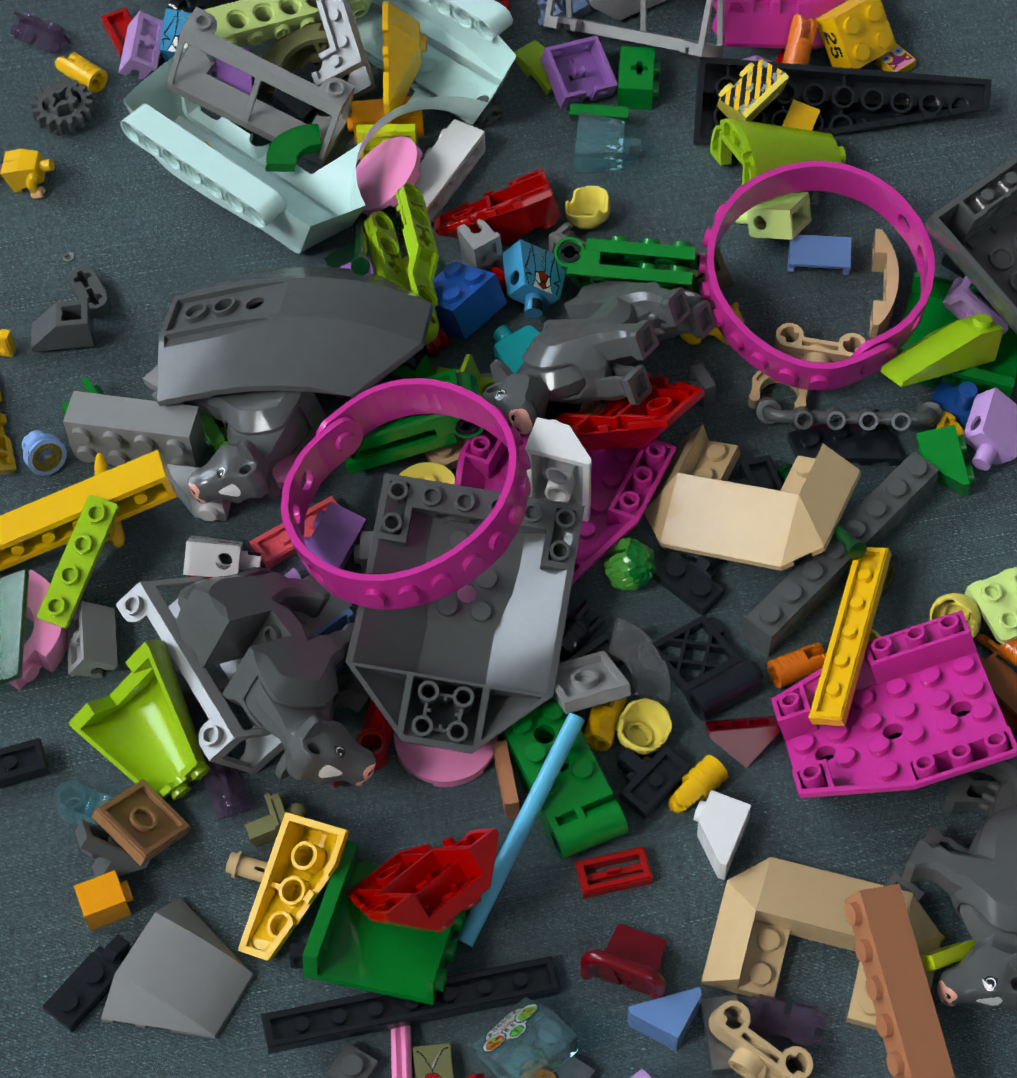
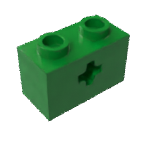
(637, 76)

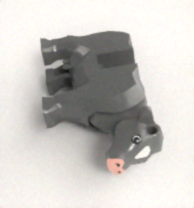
(595, 349)
(259, 433)
(285, 670)
(980, 887)

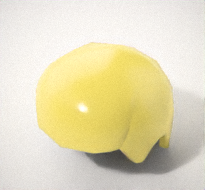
(588, 207)
(956, 602)
(644, 726)

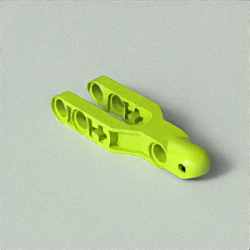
(419, 244)

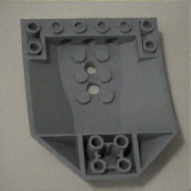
(309, 335)
(455, 668)

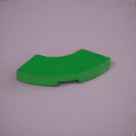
(291, 146)

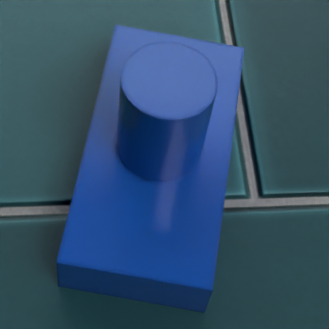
(956, 399)

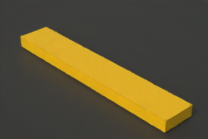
(850, 638)

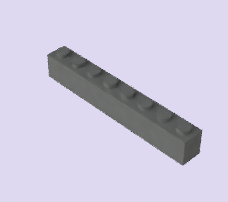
(822, 574)

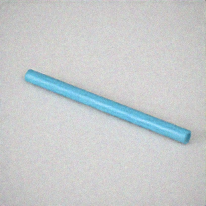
(522, 827)

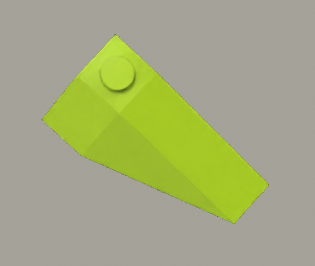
(947, 350)

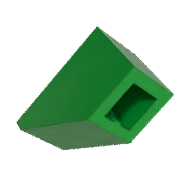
(945, 451)

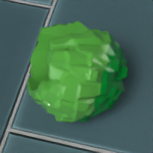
(630, 564)

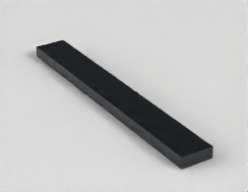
(379, 1012)

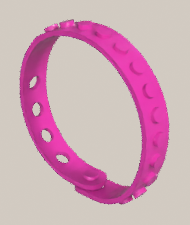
(828, 178)
(341, 437)

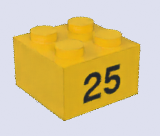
(856, 33)

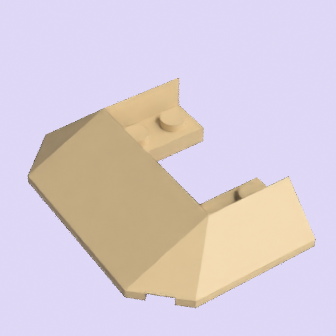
(744, 523)
(800, 901)

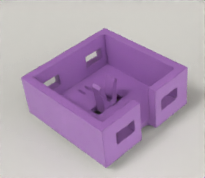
(575, 60)

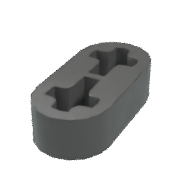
(94, 290)

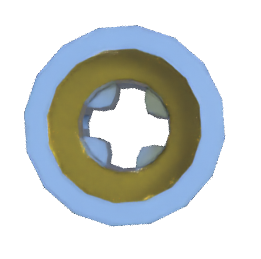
(43, 452)

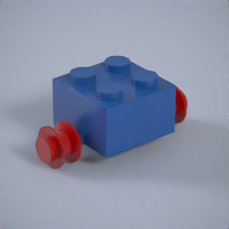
(465, 302)

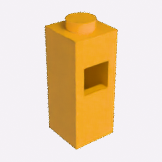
(371, 111)

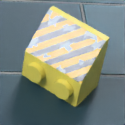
(753, 92)

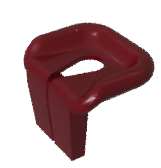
(629, 960)

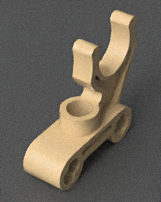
(791, 341)
(752, 1053)

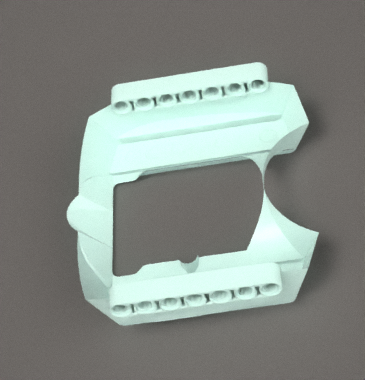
(299, 208)

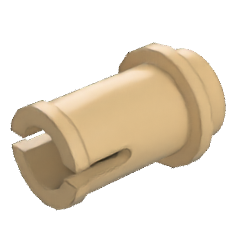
(245, 866)

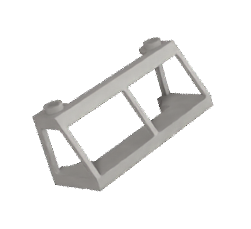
(642, 36)
(346, 48)
(193, 81)
(222, 729)

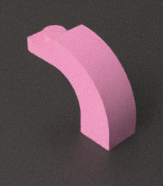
(47, 642)

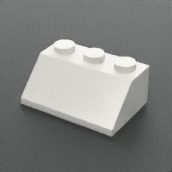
(559, 465)

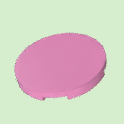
(386, 171)
(443, 766)

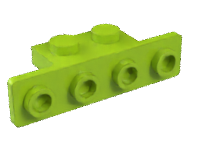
(78, 561)

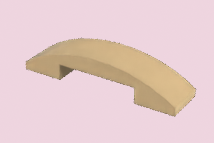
(884, 261)

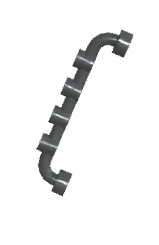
(926, 413)

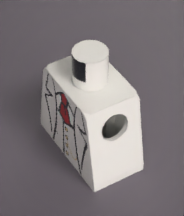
(204, 560)

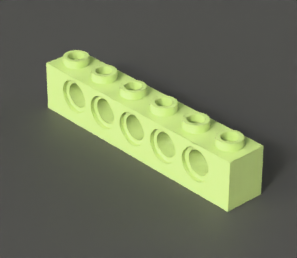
(277, 24)

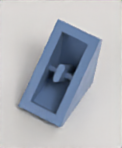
(666, 1017)

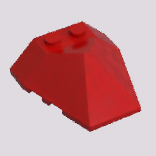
(509, 211)
(632, 426)
(427, 885)

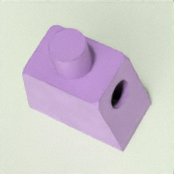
(992, 429)

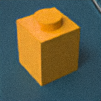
(104, 900)

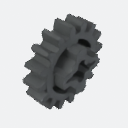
(62, 106)

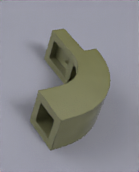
(296, 51)

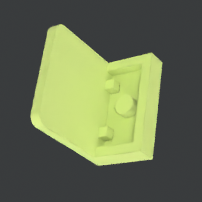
(998, 603)

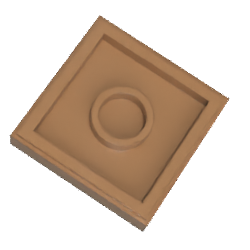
(141, 822)

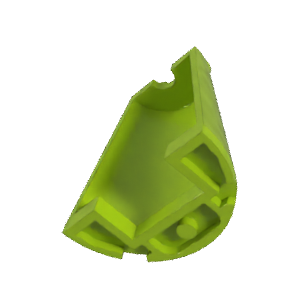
(770, 146)
(147, 725)

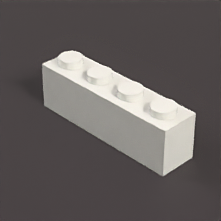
(448, 164)

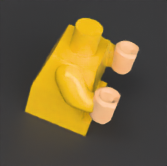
(26, 169)

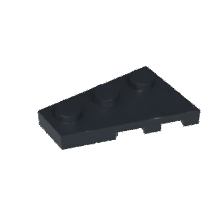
(849, 442)

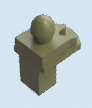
(267, 828)

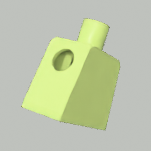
(778, 217)

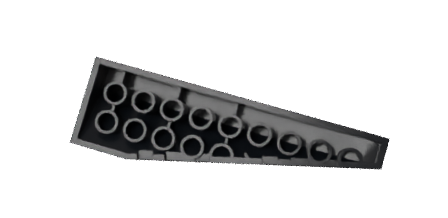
(845, 96)

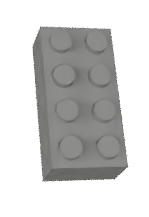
(132, 428)

